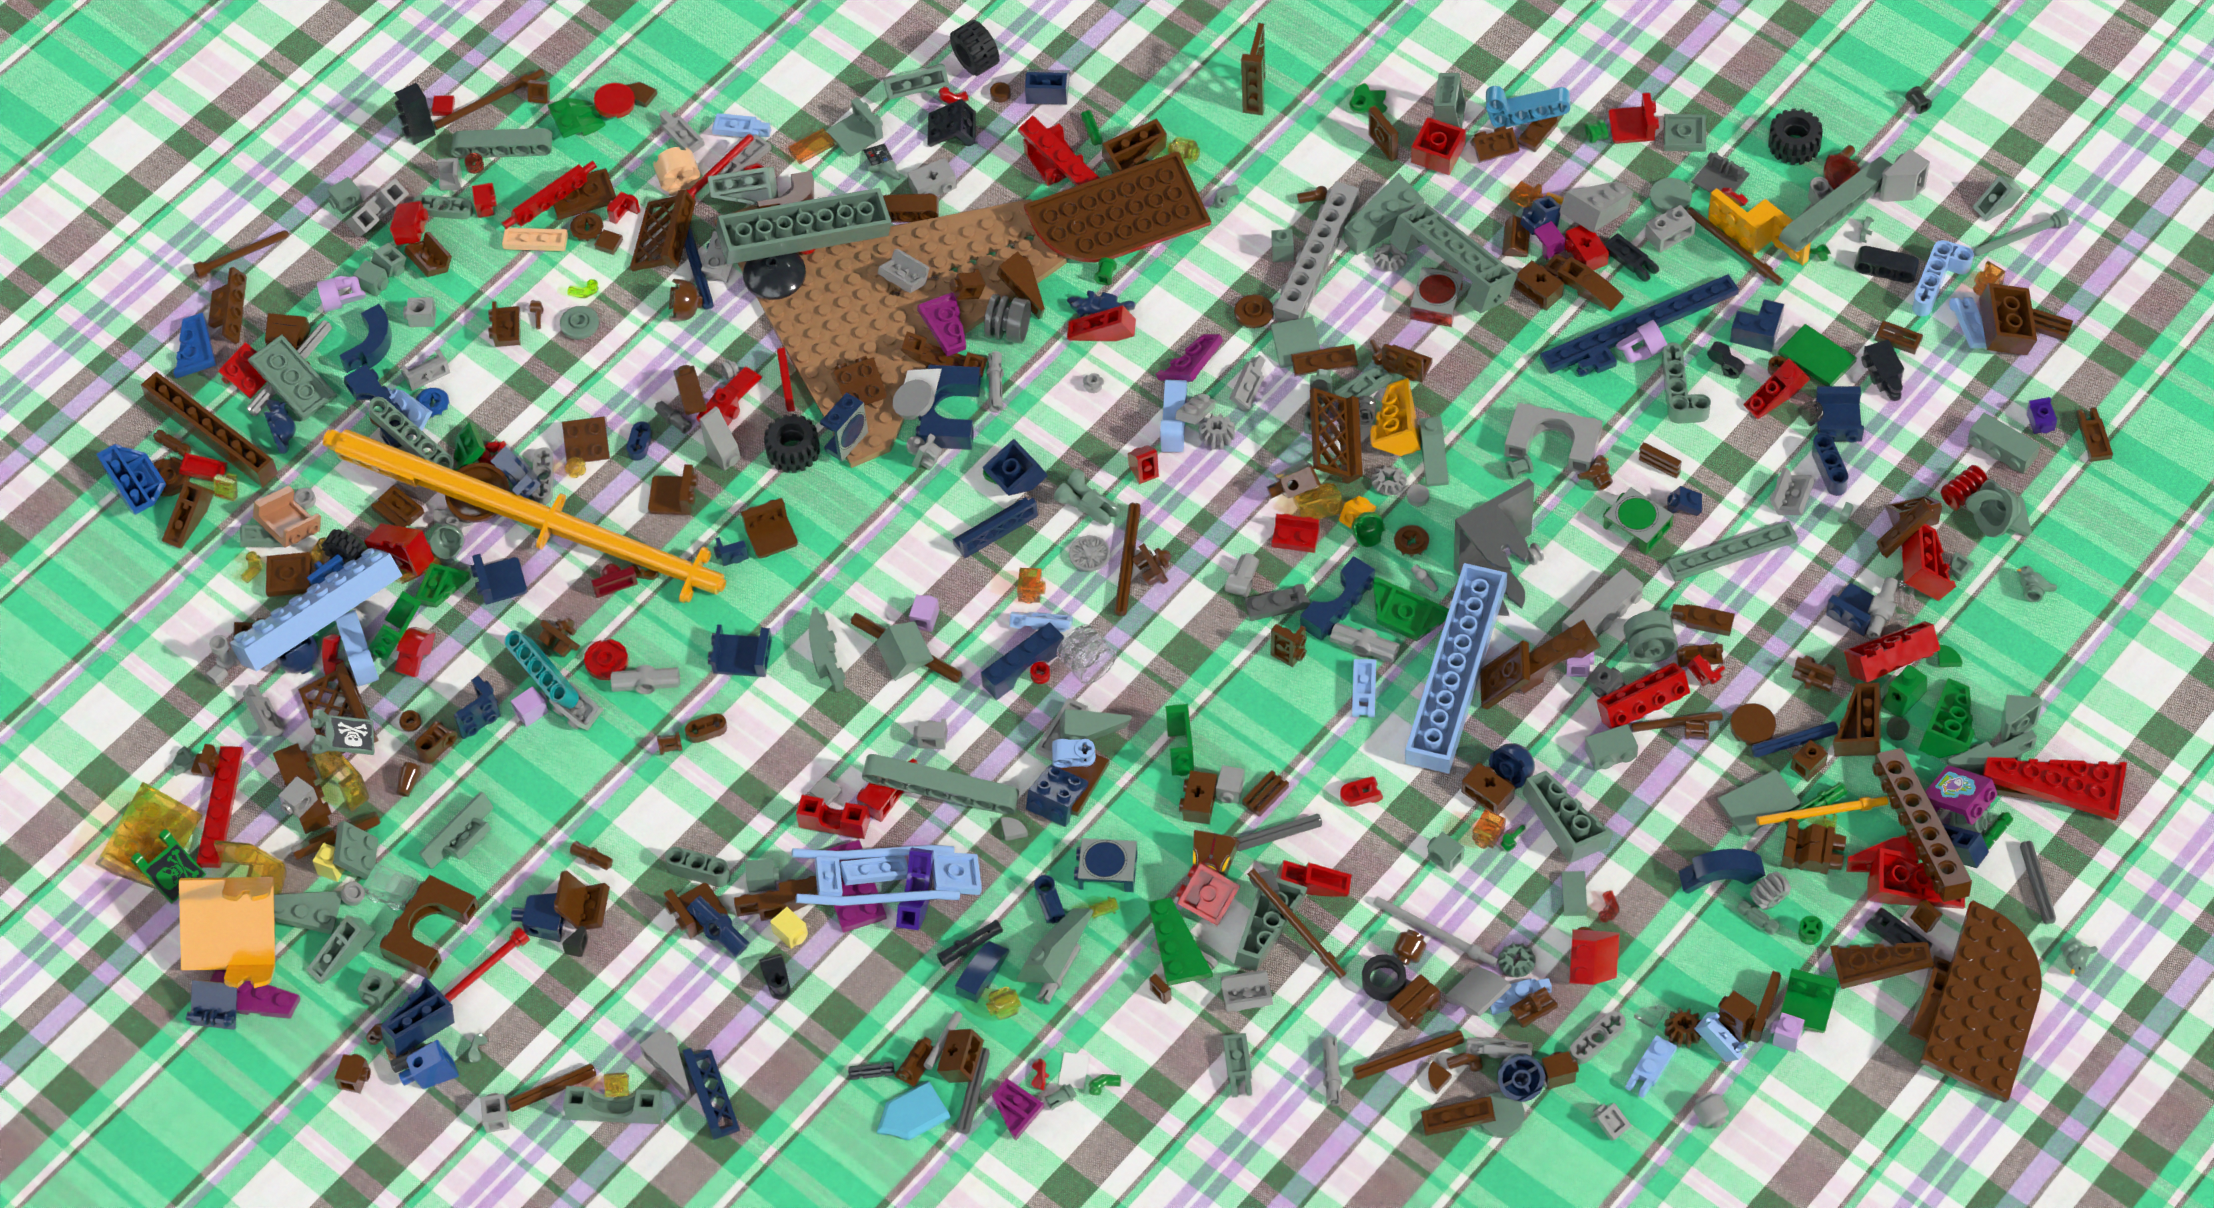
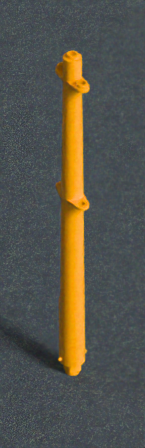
(550, 520)

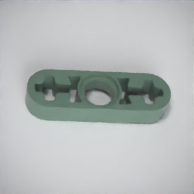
(450, 211)

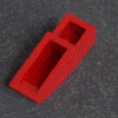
(1317, 879)

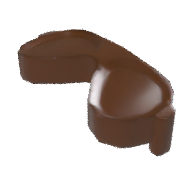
(640, 573)

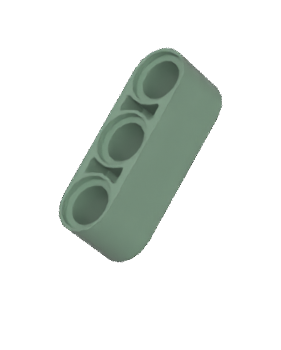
(691, 859)

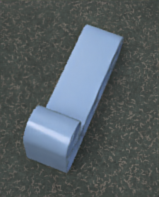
(1943, 258)
(1173, 430)
(356, 648)

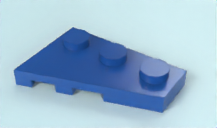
(195, 347)

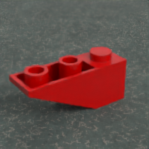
(1777, 389)

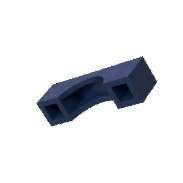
(364, 385)
(1322, 616)
(1003, 673)

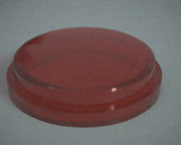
(1839, 170)

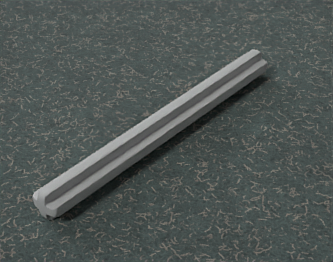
(304, 350)

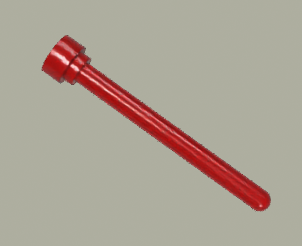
(721, 164)
(517, 938)

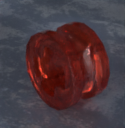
(469, 161)

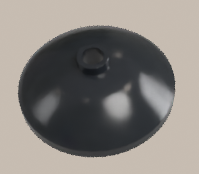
(774, 280)

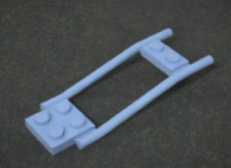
(952, 875)

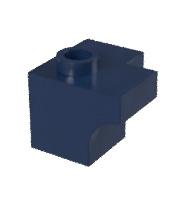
(1540, 213)

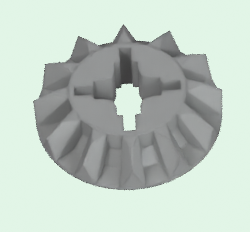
(1382, 261)
(1389, 487)

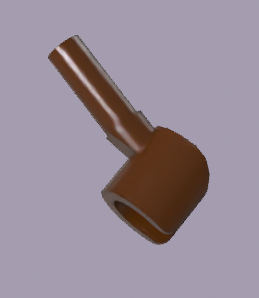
(537, 308)
(1377, 357)

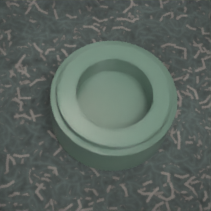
(1846, 512)

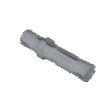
(995, 376)
(1050, 988)
(1331, 1065)

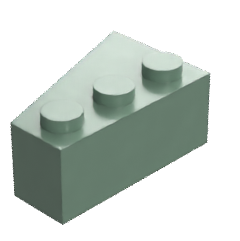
(745, 185)

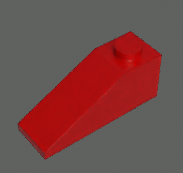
(1107, 325)
(879, 798)
(1864, 859)

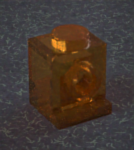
(1991, 274)
(1488, 829)

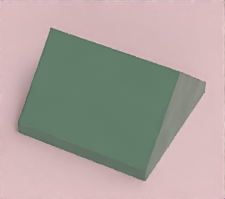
(903, 649)
(2019, 715)

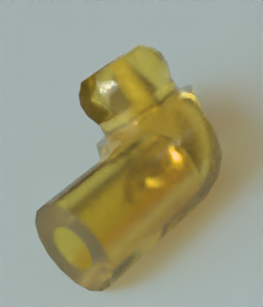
(317, 552)
(254, 566)

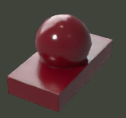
(613, 580)

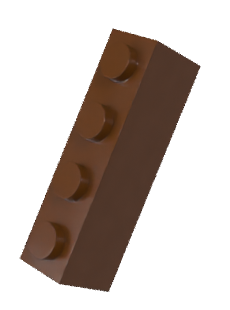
(293, 764)

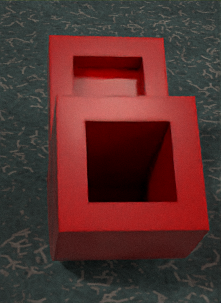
(411, 649)

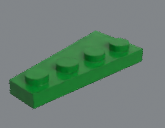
(1177, 948)

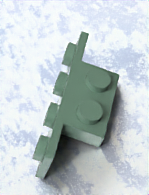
(460, 833)

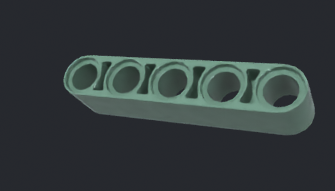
(502, 142)
(407, 427)

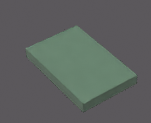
(1758, 798)

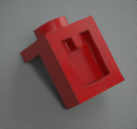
(1702, 671)

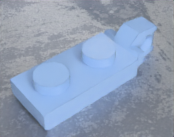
(740, 126)
(411, 407)
(1038, 620)
(1517, 993)

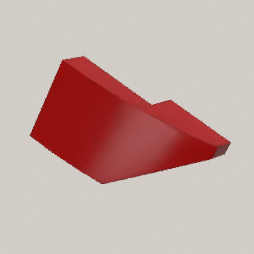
(329, 653)

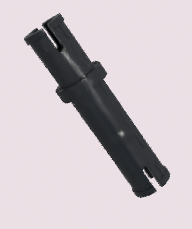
(946, 956)

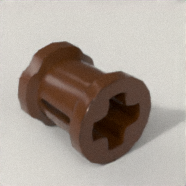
(1697, 729)
(669, 743)

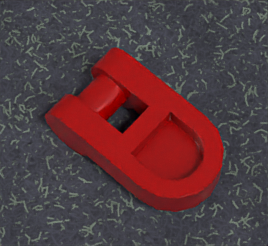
(1352, 793)

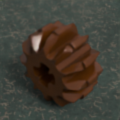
(1681, 1028)

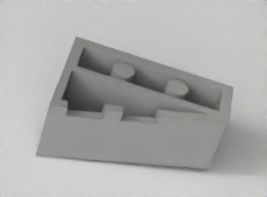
(1596, 204)

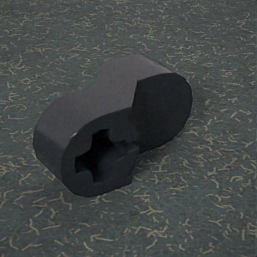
(1730, 364)

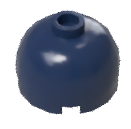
(300, 657)
(1512, 763)
(1520, 1077)

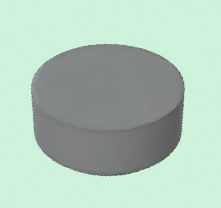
(1418, 495)
(305, 498)
(352, 893)

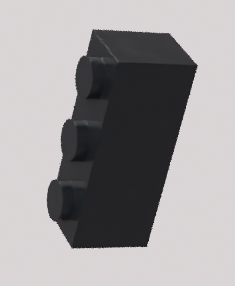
(414, 114)

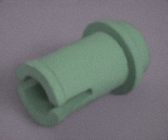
(1061, 1096)

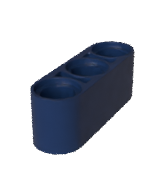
(1826, 453)

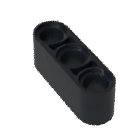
(1886, 264)

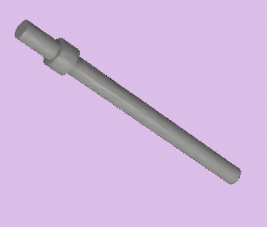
(1474, 951)

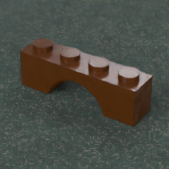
(1571, 643)

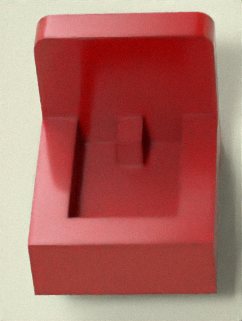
(620, 205)

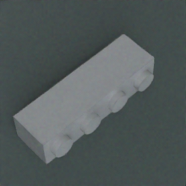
(1607, 603)

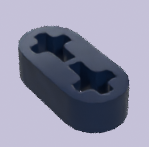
(643, 441)

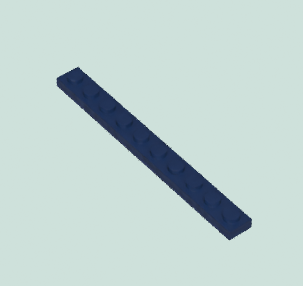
(1661, 313)

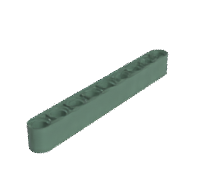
(1834, 206)

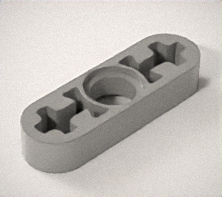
(548, 468)
(1600, 1027)

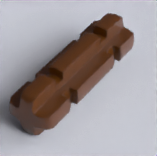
(171, 442)

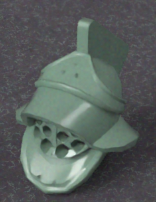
(1997, 510)

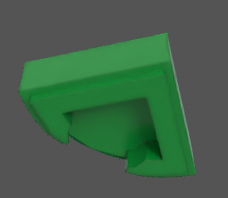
(1948, 657)

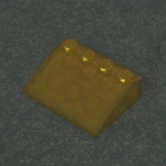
(139, 832)

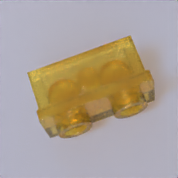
(1319, 502)

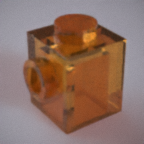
(1030, 585)

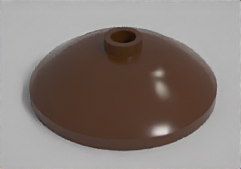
(483, 472)

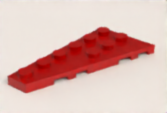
(2066, 782)

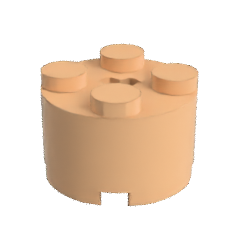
(676, 170)

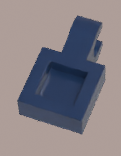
(1599, 359)

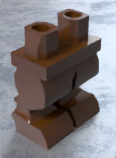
(1815, 848)

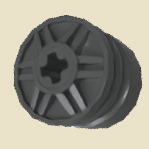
(1008, 318)

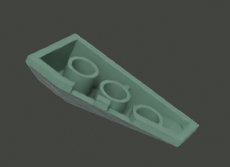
(1055, 948)

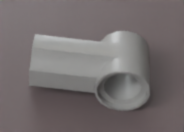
(1241, 579)

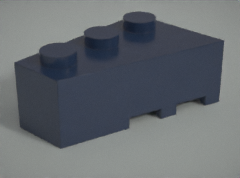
(418, 1019)

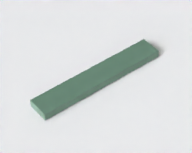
(1731, 551)

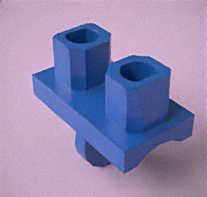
(322, 571)

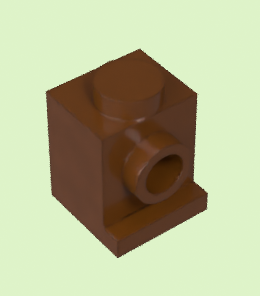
(967, 285)

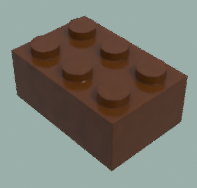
(2008, 319)

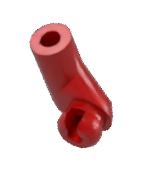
(949, 97)

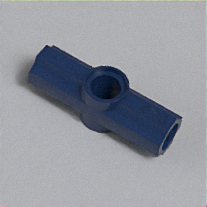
(711, 920)

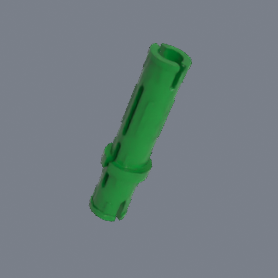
(1824, 798)

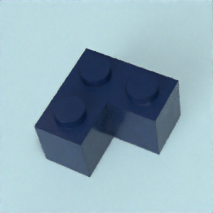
(1758, 330)

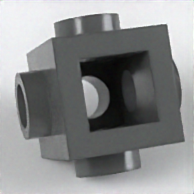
(1605, 680)

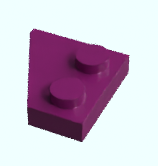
(1016, 1107)

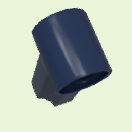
(1049, 899)

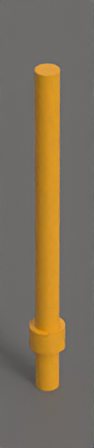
(1862, 804)

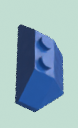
(132, 476)

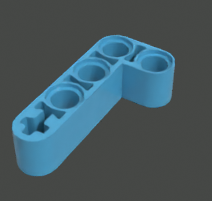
(1525, 107)

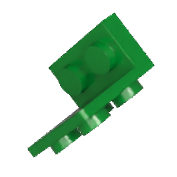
(1810, 999)

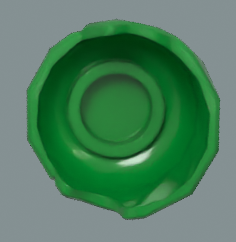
(1368, 529)

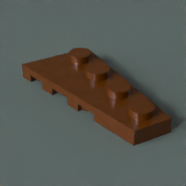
(1869, 964)

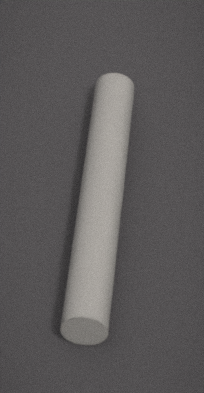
(938, 1048)

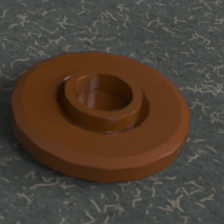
(1253, 311)

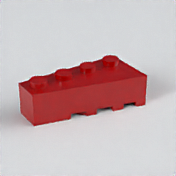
(1891, 651)

